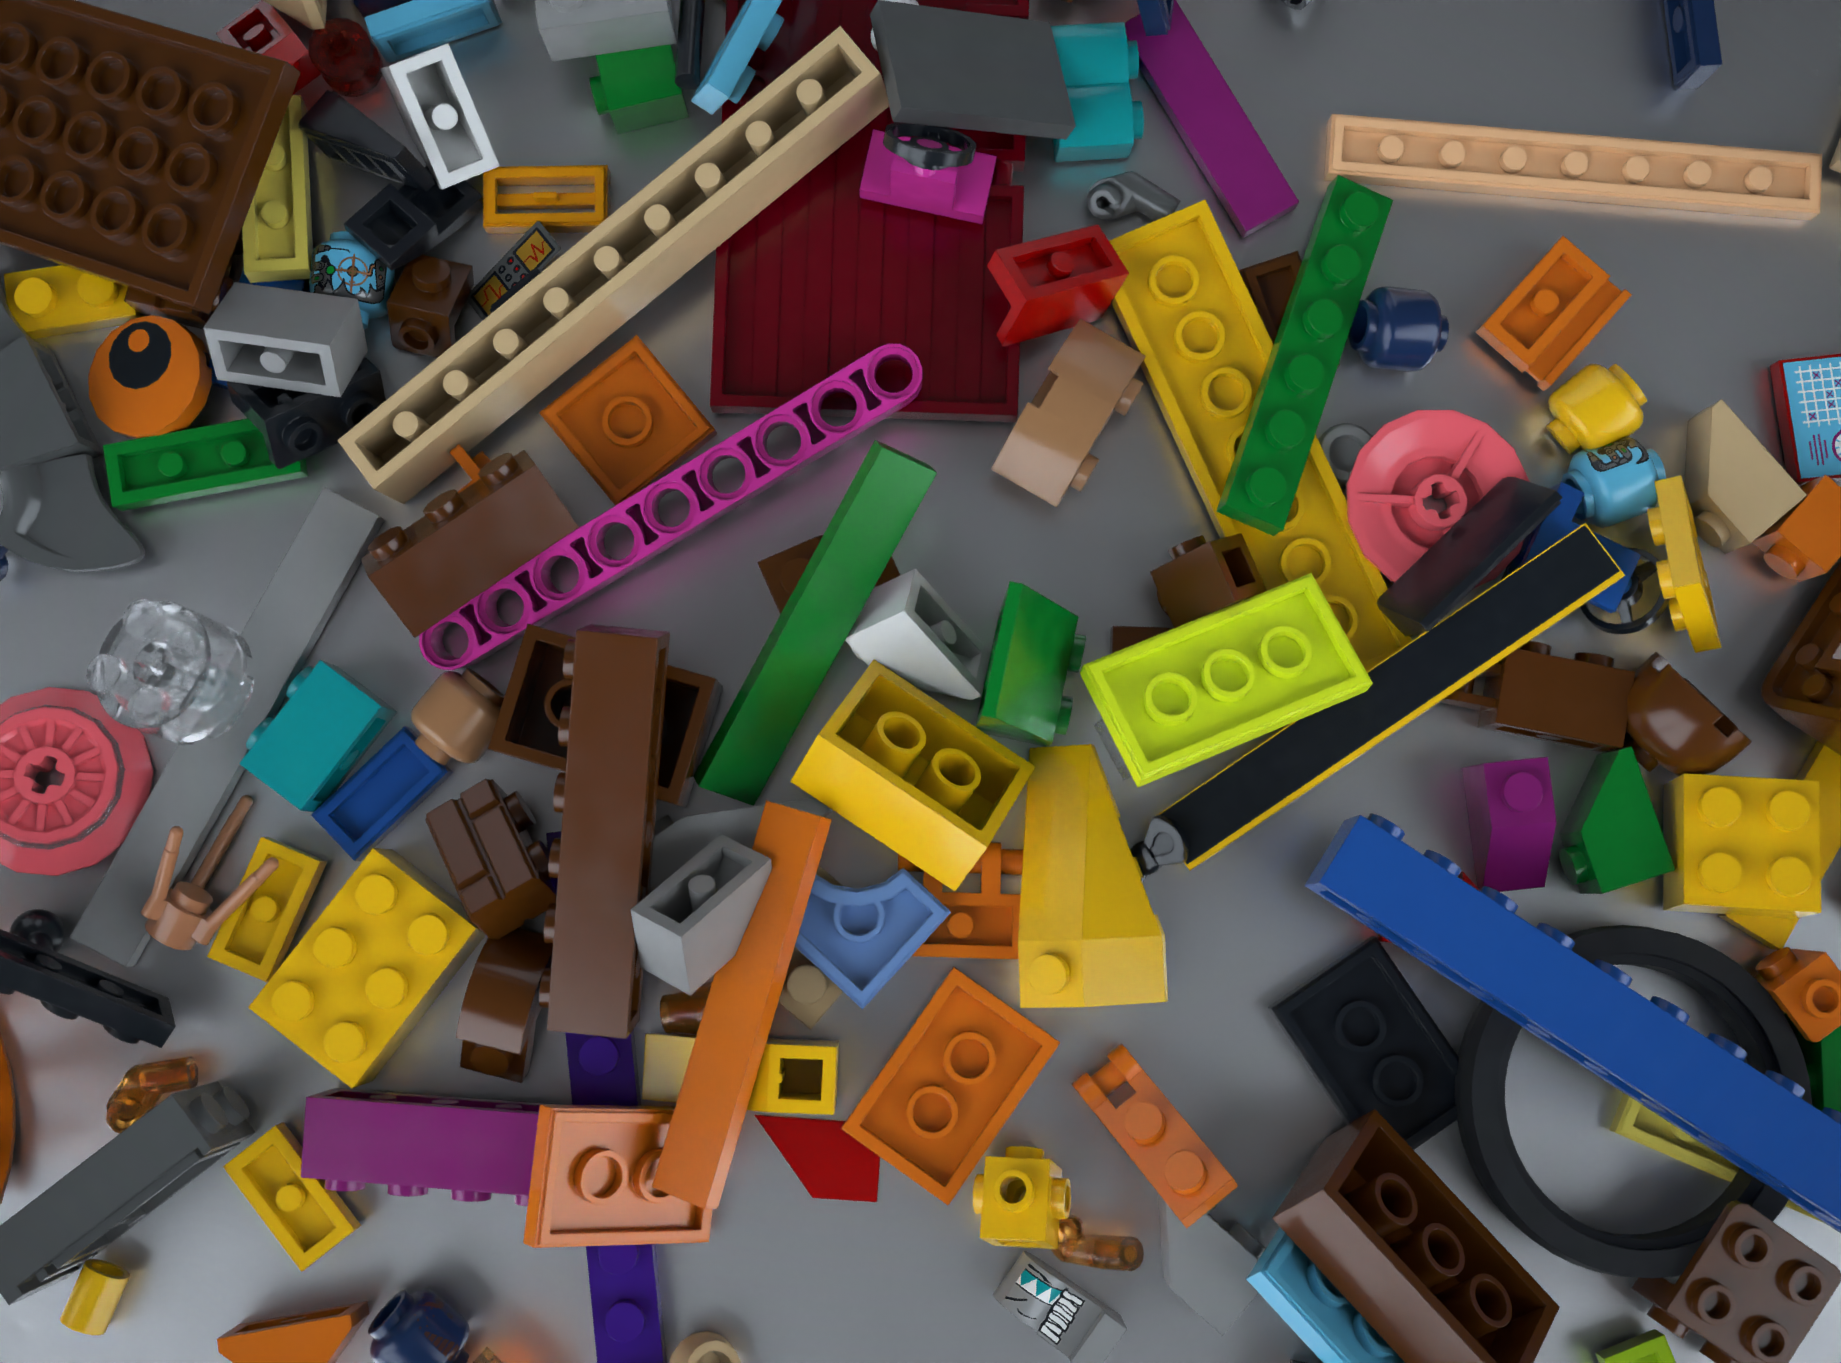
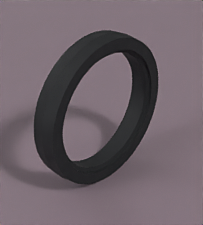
(1486, 1132)

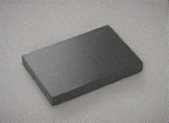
(971, 71)

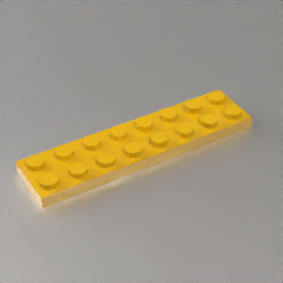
(1204, 366)

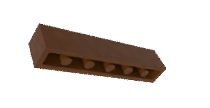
(606, 827)

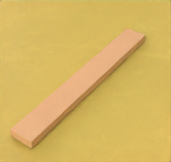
(1573, 167)

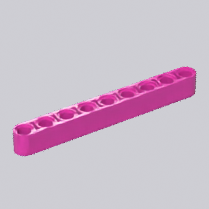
(640, 512)

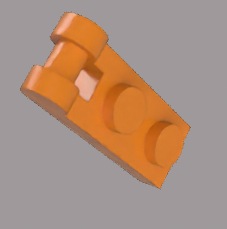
(1156, 1138)

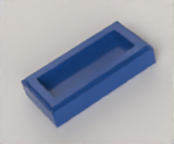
(380, 795)

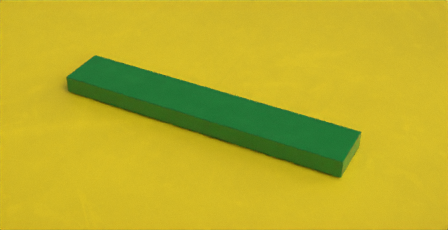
(814, 623)

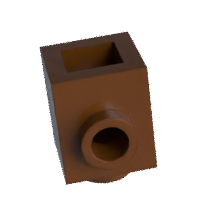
(1206, 577)

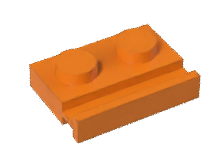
(1553, 313)

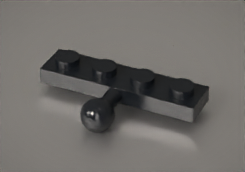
(76, 989)

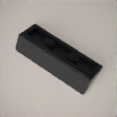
(1466, 554)

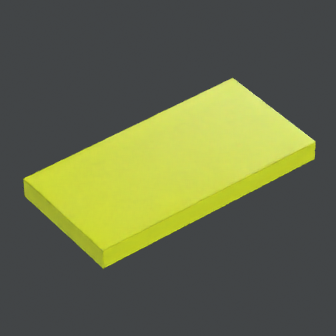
(1224, 679)

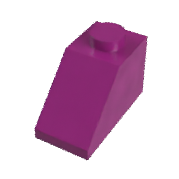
(1510, 822)

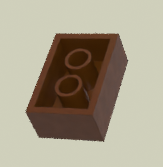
(539, 692)

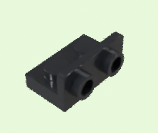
(307, 423)

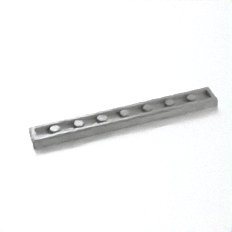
(205, 774)

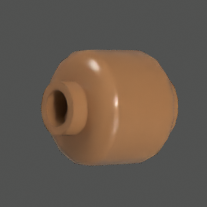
(457, 717)

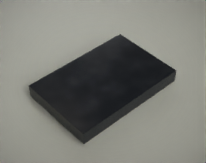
(1373, 1044)

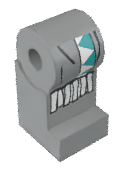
(1060, 1310)

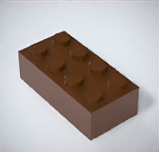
(1412, 1252)

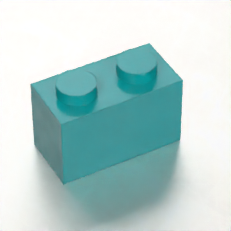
(316, 736)

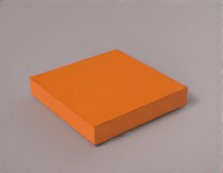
(628, 422)

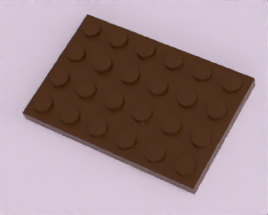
(131, 145)

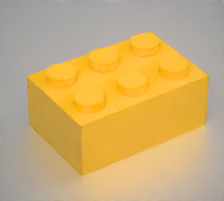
(913, 775)
(369, 967)

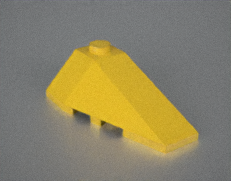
(1082, 903)

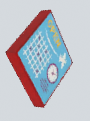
(1809, 415)

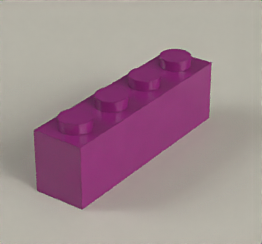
(420, 1143)

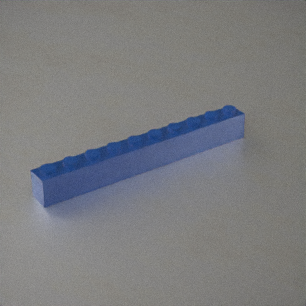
(1586, 1011)

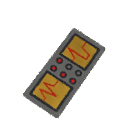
(531, 252)

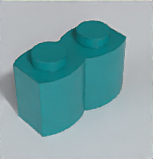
(1097, 74)

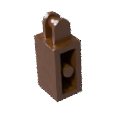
(1553, 698)

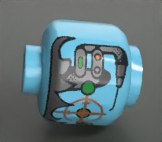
(351, 271)
(1615, 481)

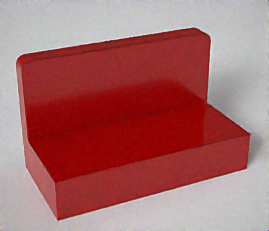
(1056, 282)

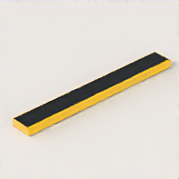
(1401, 690)

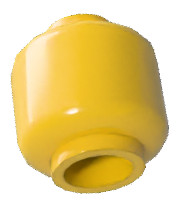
(1595, 408)

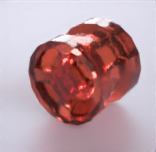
(355, 71)

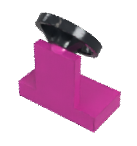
(927, 172)

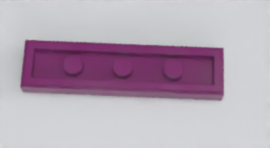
(1212, 124)

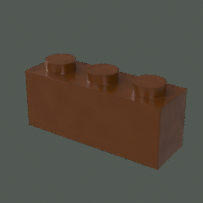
(467, 541)

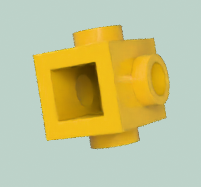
(1037, 1216)

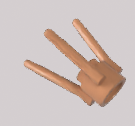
(184, 914)

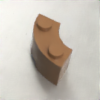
(1067, 415)

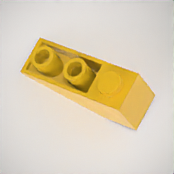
(790, 1078)

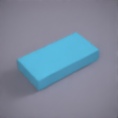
(428, 24)

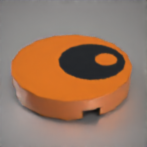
(149, 378)

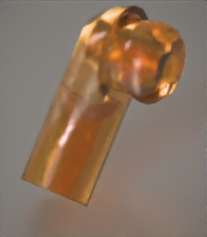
(143, 1088)
(1095, 1250)

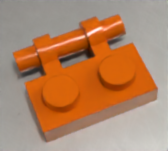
(978, 922)

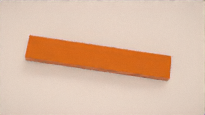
(741, 1014)

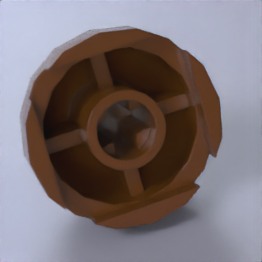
(1677, 723)

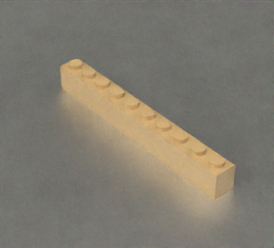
(618, 268)

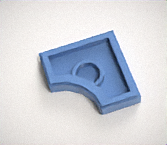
(868, 931)

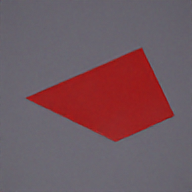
(825, 1157)

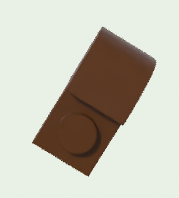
(503, 1005)

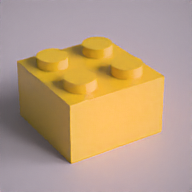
(1742, 846)

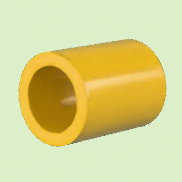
(94, 1297)

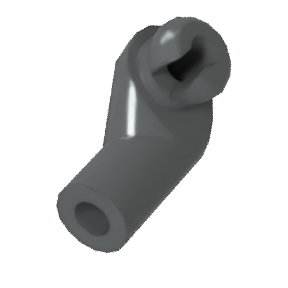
(1129, 194)

